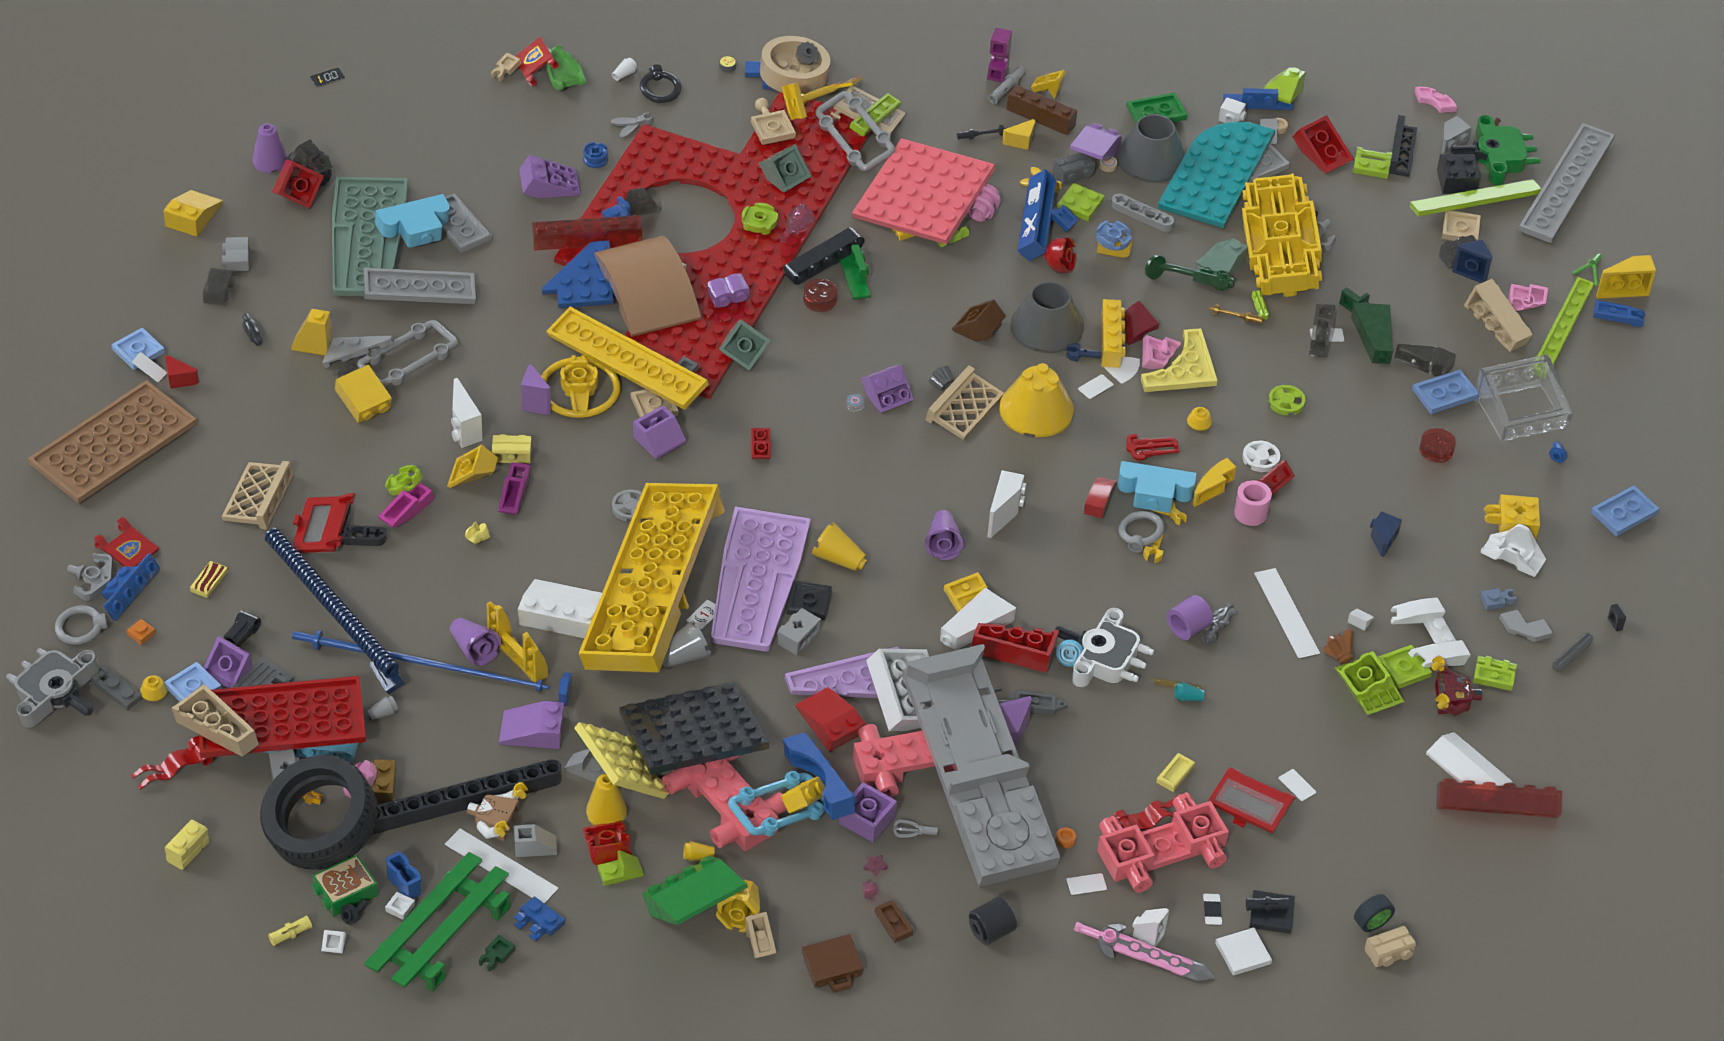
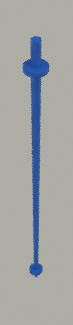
(319, 640)

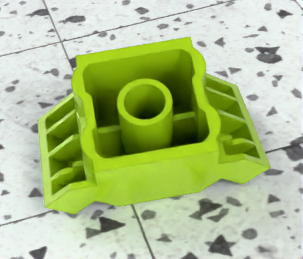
(1369, 683)

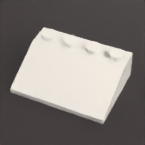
(558, 608)
(886, 672)

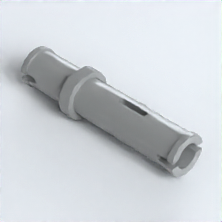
(1011, 80)

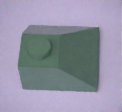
(785, 168)
(1225, 255)

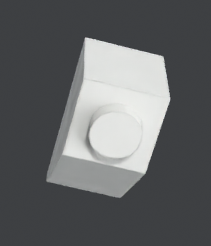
(1151, 926)

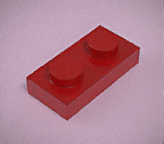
(1278, 476)

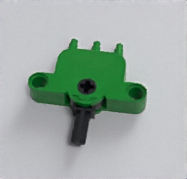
(1499, 149)

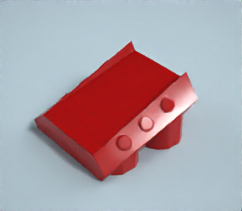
(606, 841)

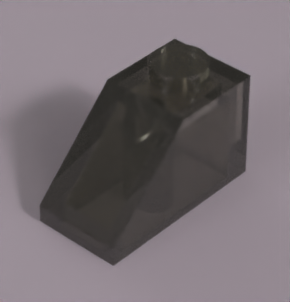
(641, 202)

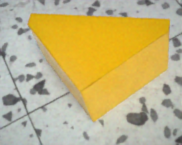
(1019, 135)

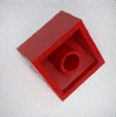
(297, 183)

